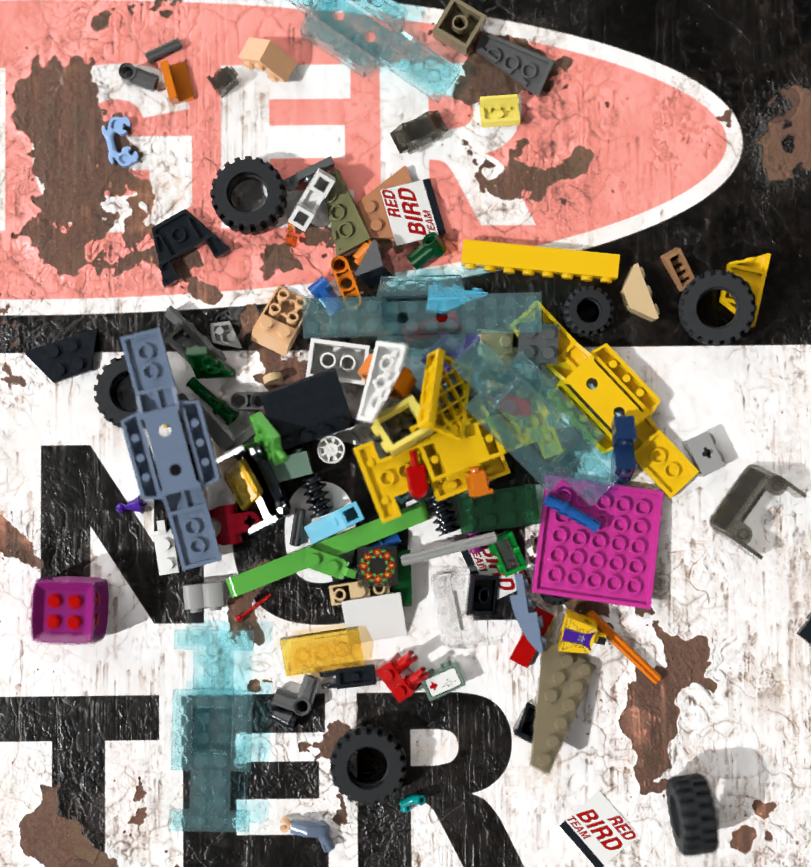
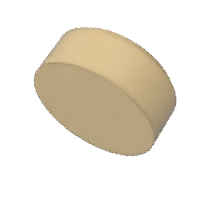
(272, 378)

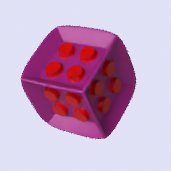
(69, 610)

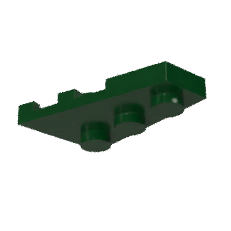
(207, 364)

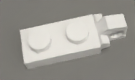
(165, 549)

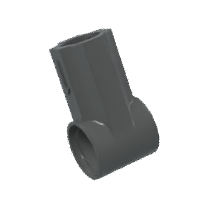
(140, 77)

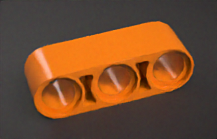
(345, 274)

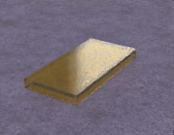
(322, 651)

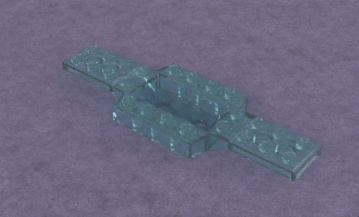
(390, 49)
(466, 315)

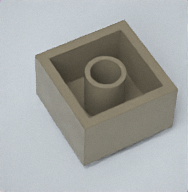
(459, 26)

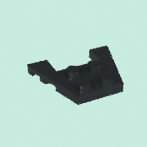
(179, 236)

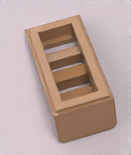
(673, 272)

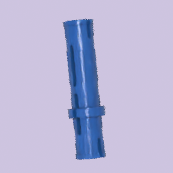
(571, 512)

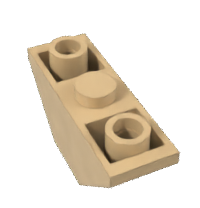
(637, 295)
(350, 591)

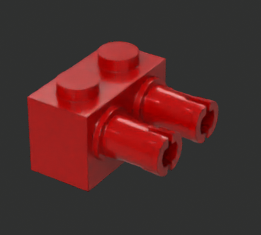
(399, 676)

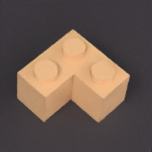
(267, 58)

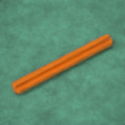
(625, 648)

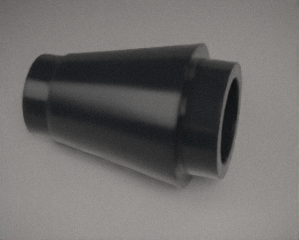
(284, 718)

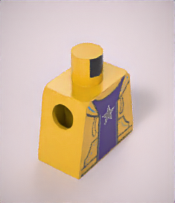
(579, 633)

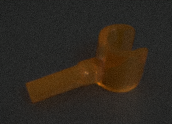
(290, 239)

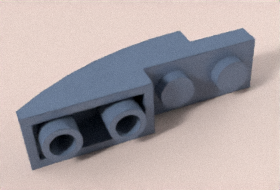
(529, 622)

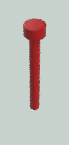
(239, 617)

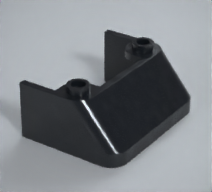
(272, 501)

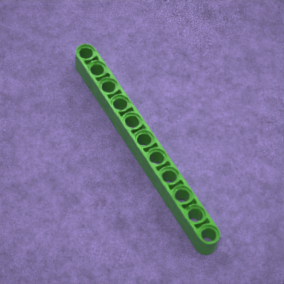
(334, 545)

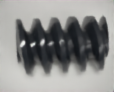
(317, 496)
(443, 515)

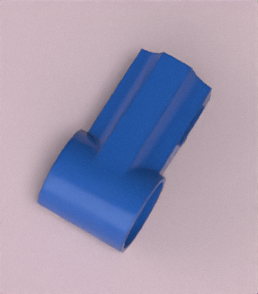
(322, 289)

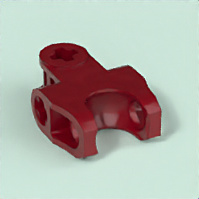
(233, 523)

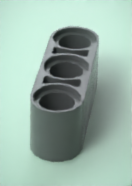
(249, 404)

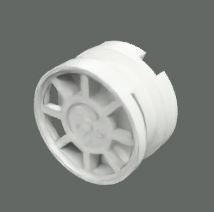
(331, 449)

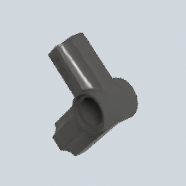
(307, 693)

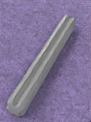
(449, 548)

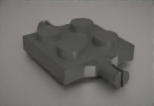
(541, 347)

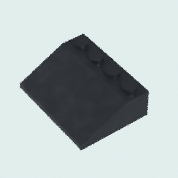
(307, 409)

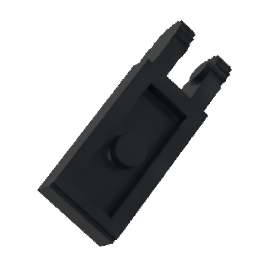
(350, 677)

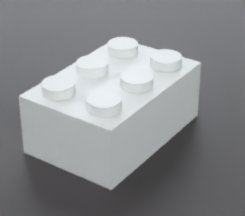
(342, 356)

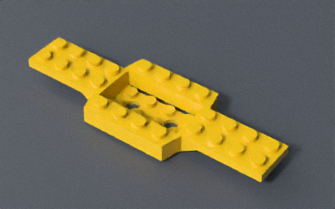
(619, 388)

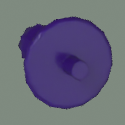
(135, 505)

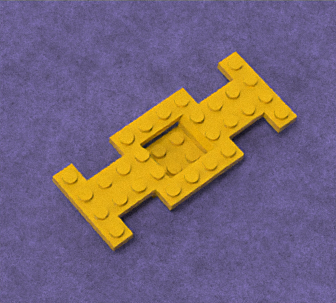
(442, 459)

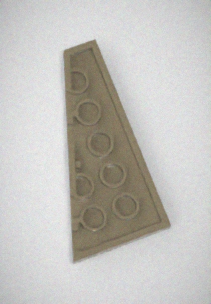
(559, 693)

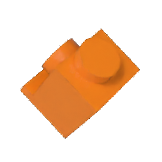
(477, 482)

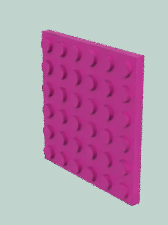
(606, 565)

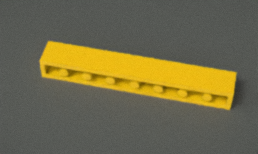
(540, 260)

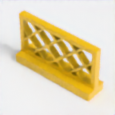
(433, 390)

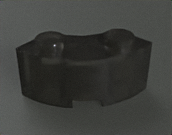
(419, 132)

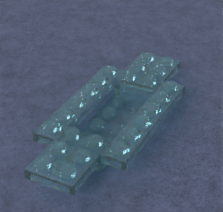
(540, 415)

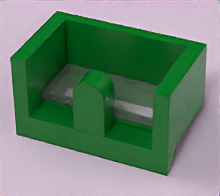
(508, 554)

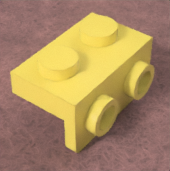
(499, 110)

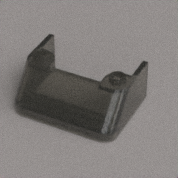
(741, 500)

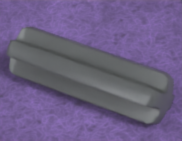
(163, 50)
(297, 527)

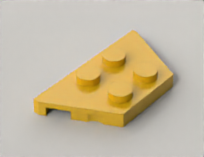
(753, 272)

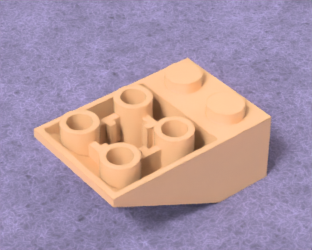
(280, 321)

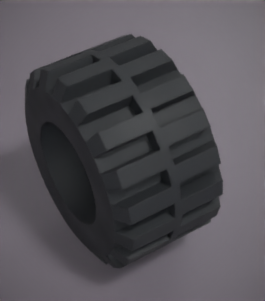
(602, 304)

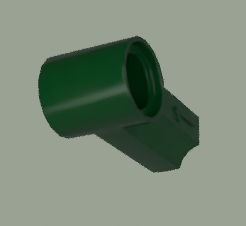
(431, 247)

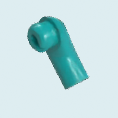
(410, 800)

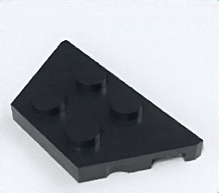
(66, 357)

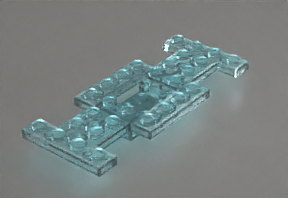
(220, 730)

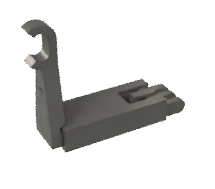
(218, 435)

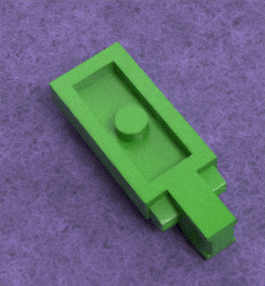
(327, 563)

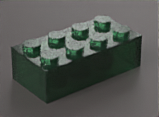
(498, 510)

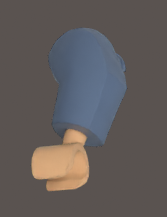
(310, 828)

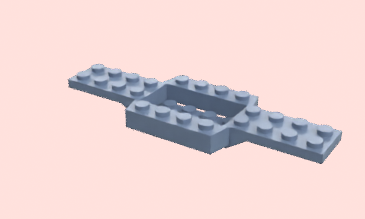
(159, 406)

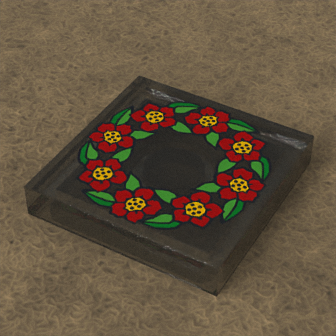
(377, 566)

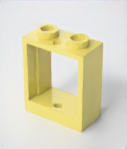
(395, 449)

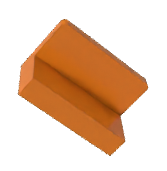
(177, 82)

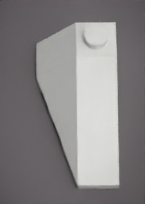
(383, 372)

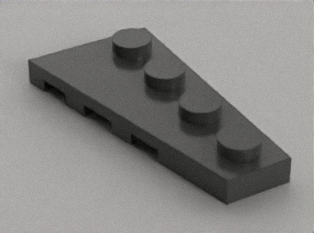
(517, 62)

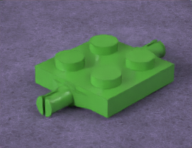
(268, 438)

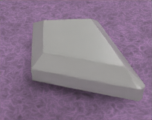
(224, 334)

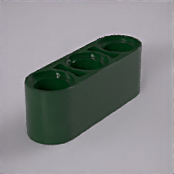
(404, 580)

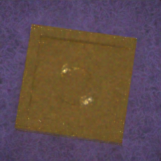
(243, 484)

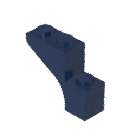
(623, 454)

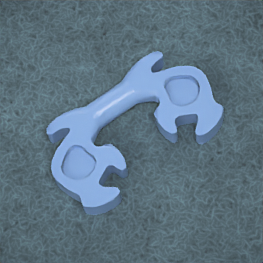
(117, 125)

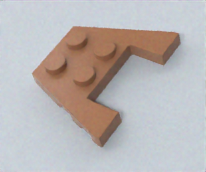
(373, 207)

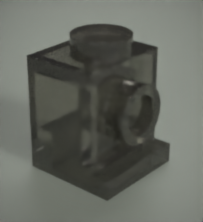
(224, 80)

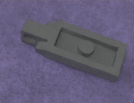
(307, 174)

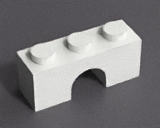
(311, 199)

